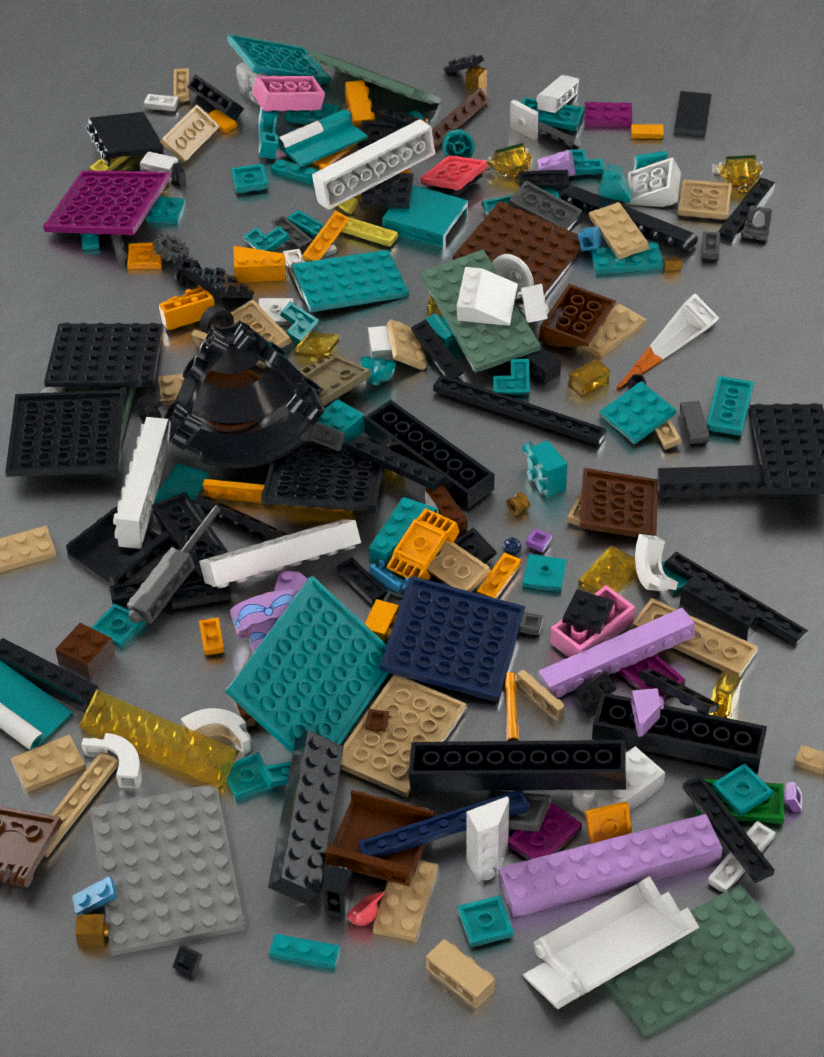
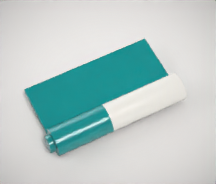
(321, 138)
(27, 710)

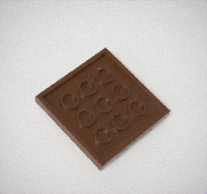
(618, 503)

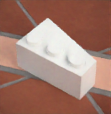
(532, 303)

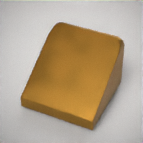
(672, 263)

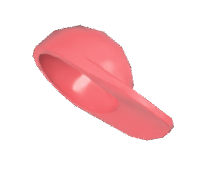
(365, 910)

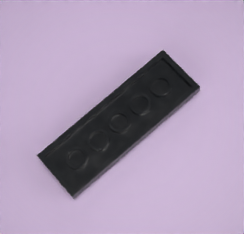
(180, 520)

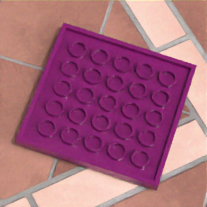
(107, 202)

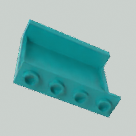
(428, 218)

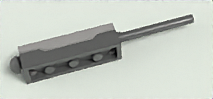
(166, 577)

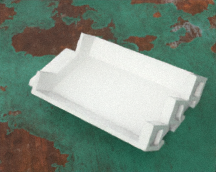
(607, 942)

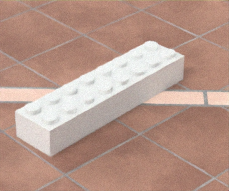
(373, 164)
(142, 483)
(280, 552)

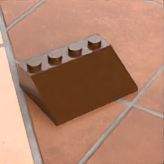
(575, 318)

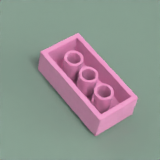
(288, 93)
(573, 640)

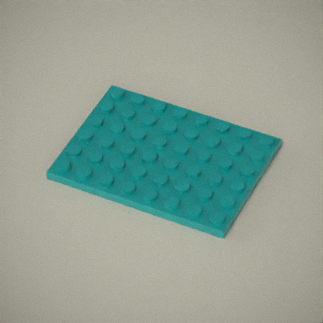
(311, 669)

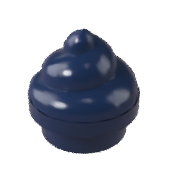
(512, 546)

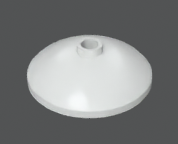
(513, 269)

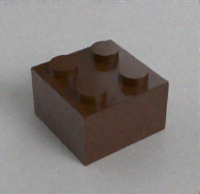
(85, 651)

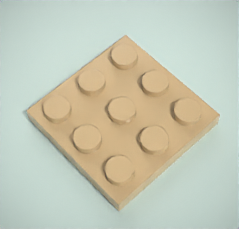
(705, 199)

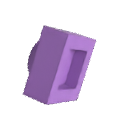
(538, 540)
(793, 797)

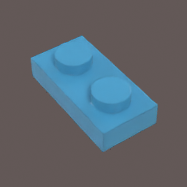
(95, 896)

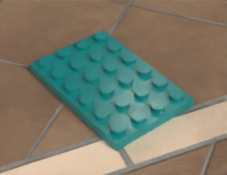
(277, 58)
(349, 280)

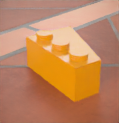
(359, 105)
(258, 265)
(186, 308)

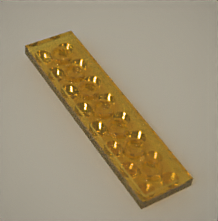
(160, 739)

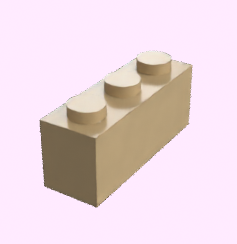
(460, 973)

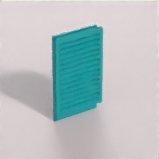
(182, 480)

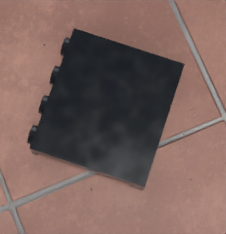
(123, 135)
(99, 553)

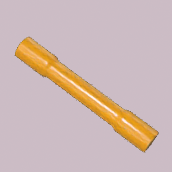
(512, 727)

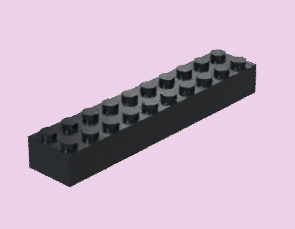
(518, 765)

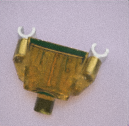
(510, 161)
(739, 171)

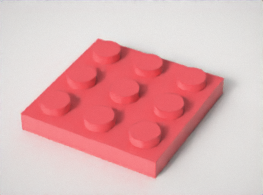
(454, 172)

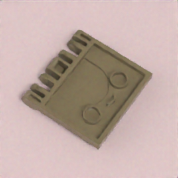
(335, 376)

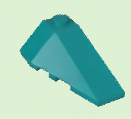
(614, 184)

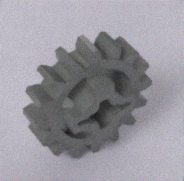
(170, 248)

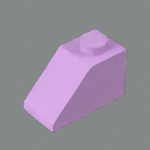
(646, 709)

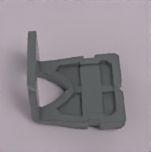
(751, 231)

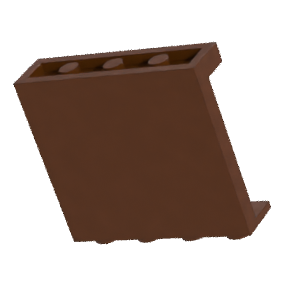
(370, 817)

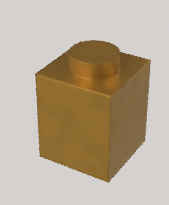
(476, 77)
(91, 930)

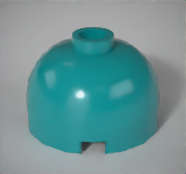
(458, 144)
(381, 369)

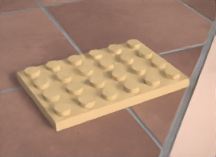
(414, 716)

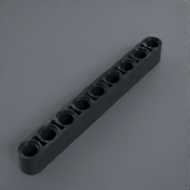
(649, 226)

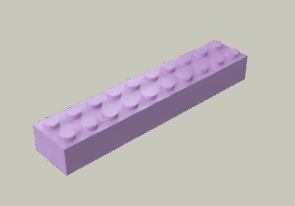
(609, 865)

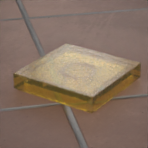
(317, 345)

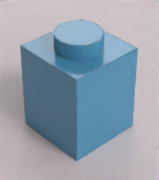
(590, 238)

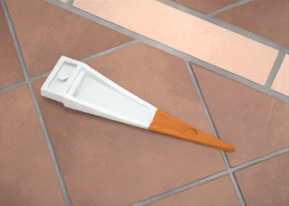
(687, 324)

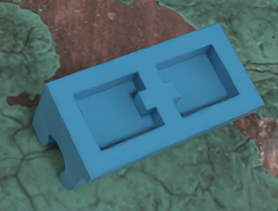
(388, 579)

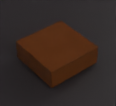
(377, 720)

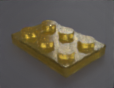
(611, 569)

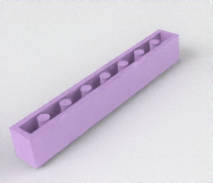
(618, 653)

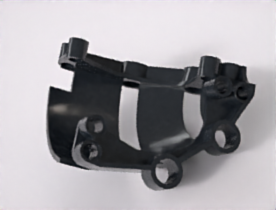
(232, 352)

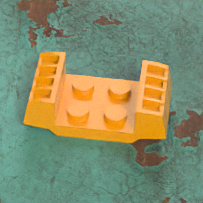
(422, 544)

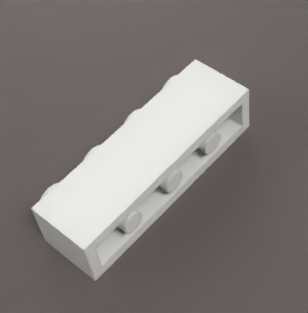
(557, 94)

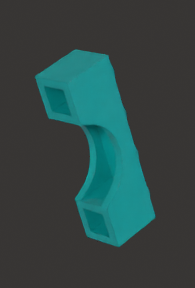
(266, 134)

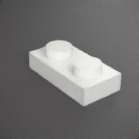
(161, 102)

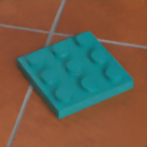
(637, 412)

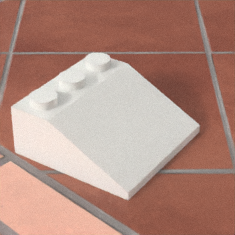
(655, 184)
(486, 297)

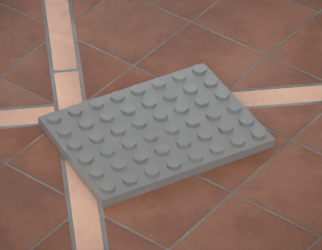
(167, 869)

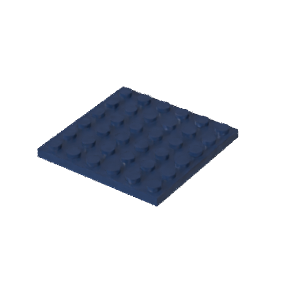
(453, 639)

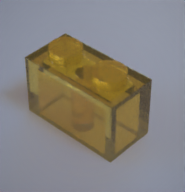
(588, 378)
(727, 694)

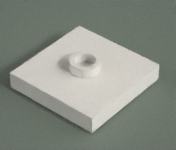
(523, 119)
(273, 308)

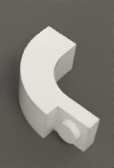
(649, 564)
(221, 723)
(129, 768)

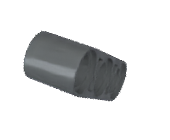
(694, 422)

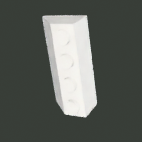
(487, 838)

